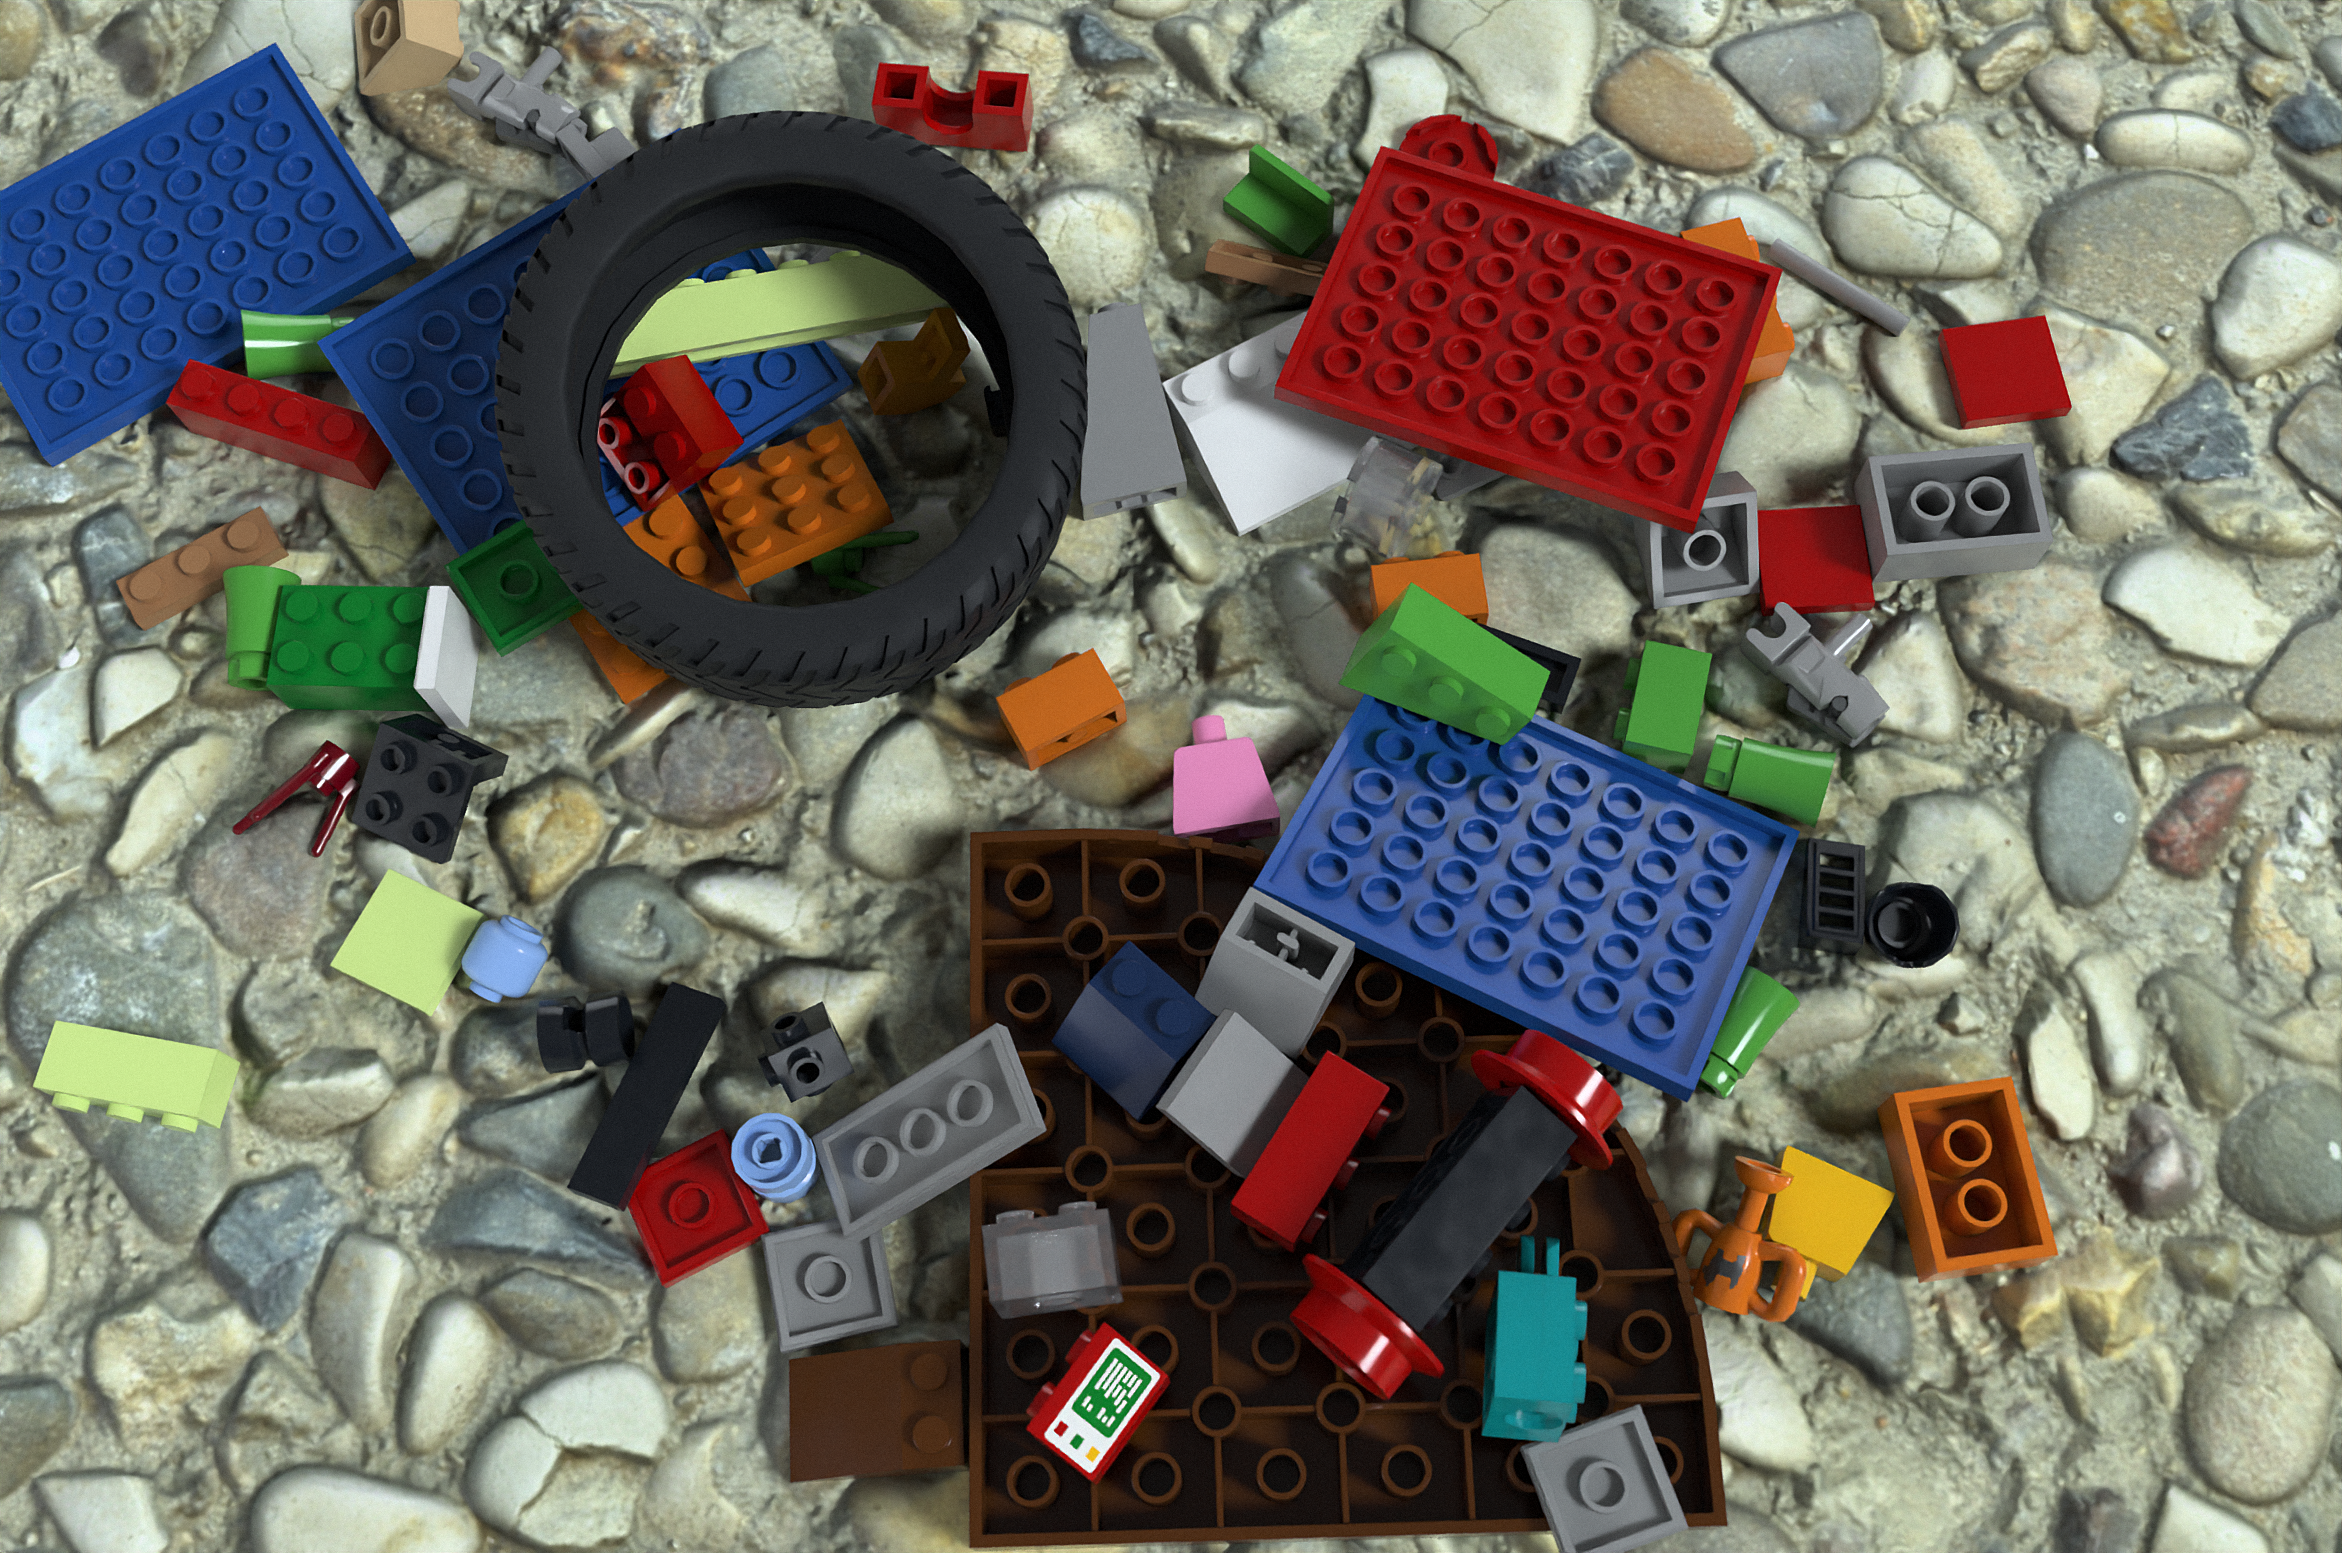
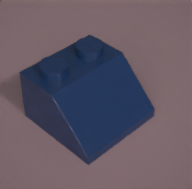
(1133, 1030)

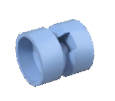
(775, 1158)

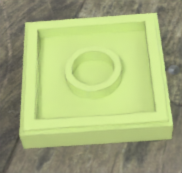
(408, 942)

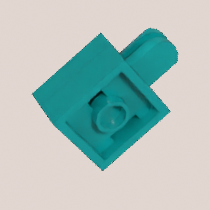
(1533, 1349)

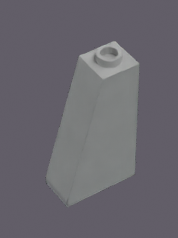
(1129, 436)

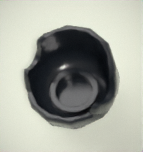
(1911, 924)

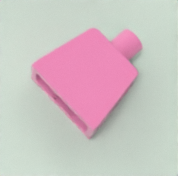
(1221, 787)

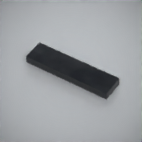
(647, 1097)

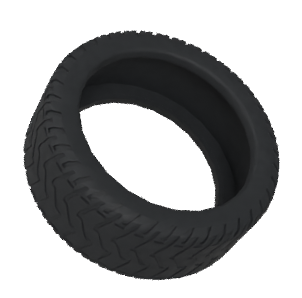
(763, 186)

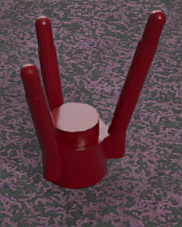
(324, 772)

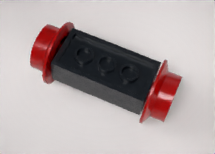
(1522, 1131)

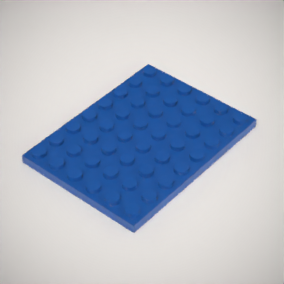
(162, 236)
(429, 381)
(1538, 881)

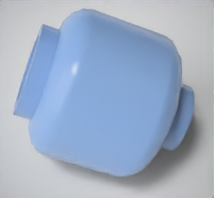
(504, 958)

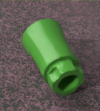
(286, 343)
(251, 620)
(1771, 776)
(1751, 1020)

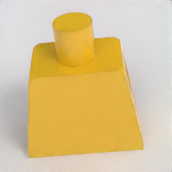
(1822, 1215)

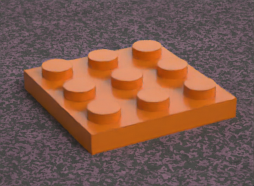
(794, 502)
(682, 546)

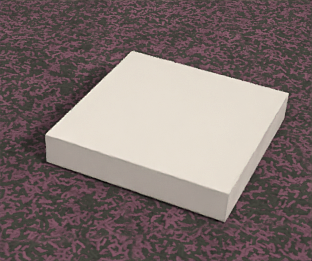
(447, 657)

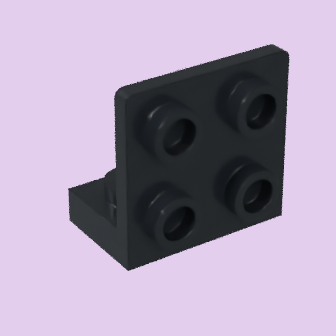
(423, 784)

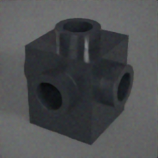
(804, 1053)

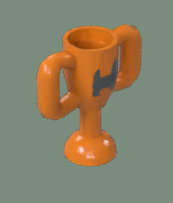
(1737, 1252)

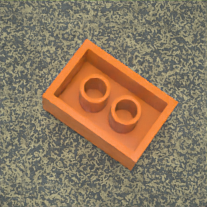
(1966, 1179)

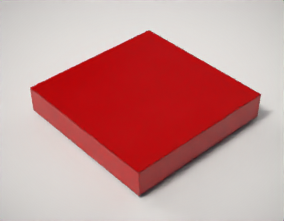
(2004, 372)
(1814, 560)
(695, 1209)

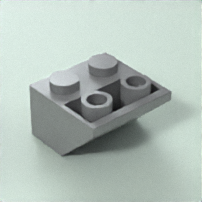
(1275, 971)

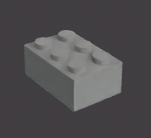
(1952, 512)

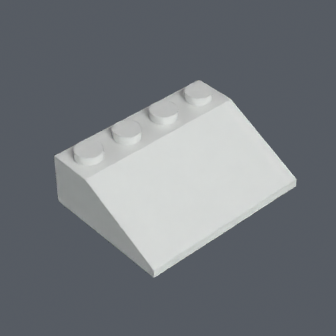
(1255, 449)

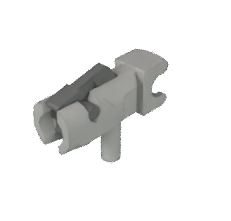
(518, 106)
(1816, 674)

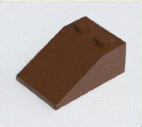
(880, 1412)

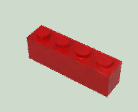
(279, 424)

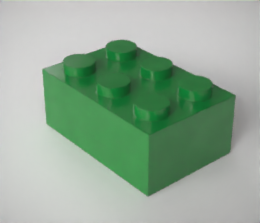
(348, 648)

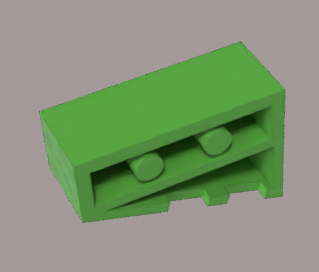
(1445, 668)

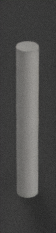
(1838, 287)

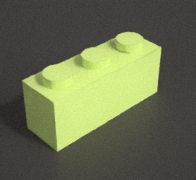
(136, 1077)

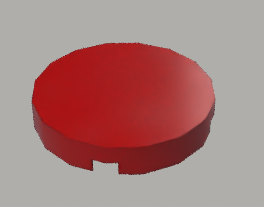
(1453, 144)

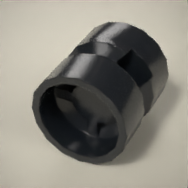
(579, 1032)

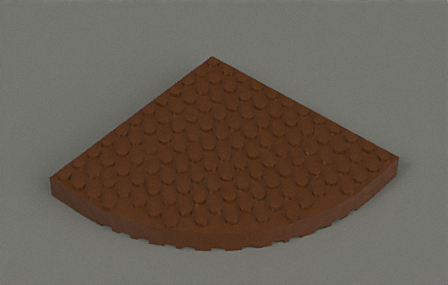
(1256, 1421)

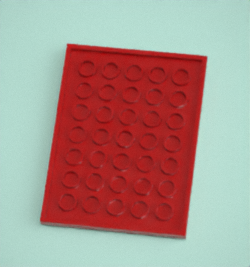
(1532, 338)

